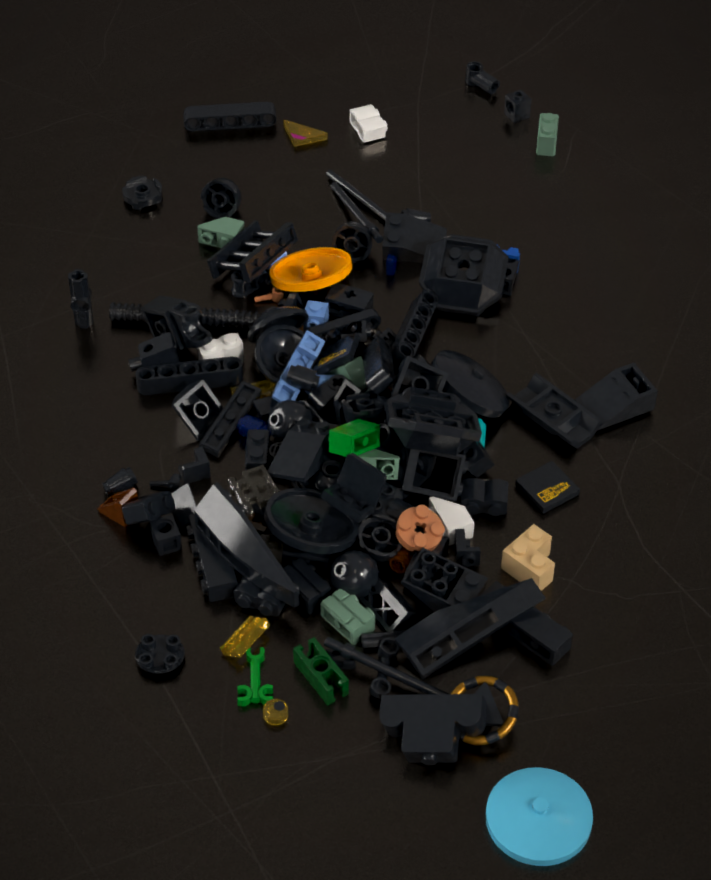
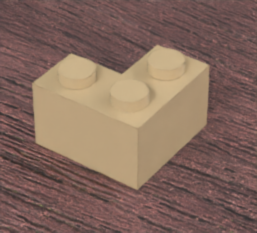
(528, 557)

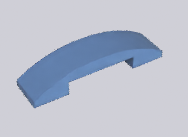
(303, 355)

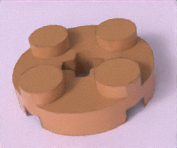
(421, 517)

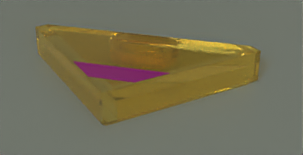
(303, 134)

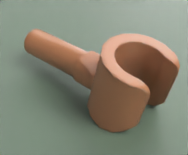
(275, 296)

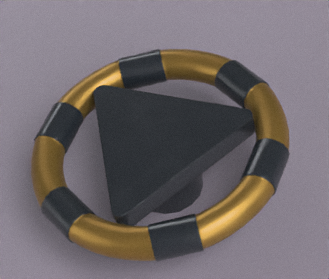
(493, 716)

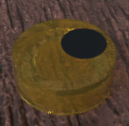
(275, 711)

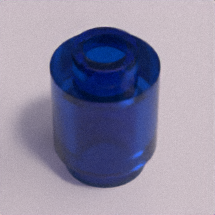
(251, 422)

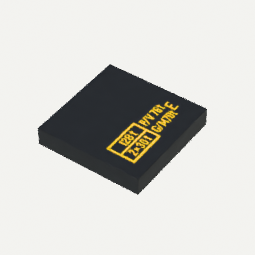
(337, 354)
(547, 487)

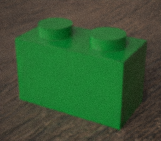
(354, 437)

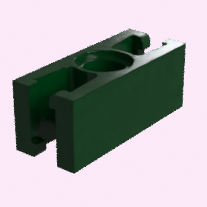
(329, 670)

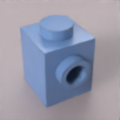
(317, 312)

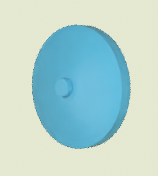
(539, 816)

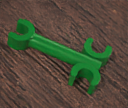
(254, 693)

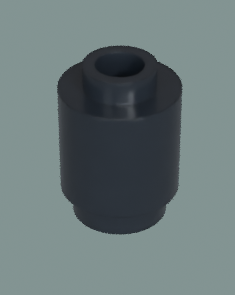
(303, 377)

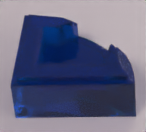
(391, 264)

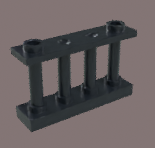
(258, 260)

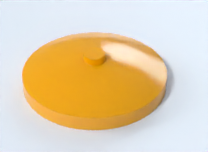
(310, 269)

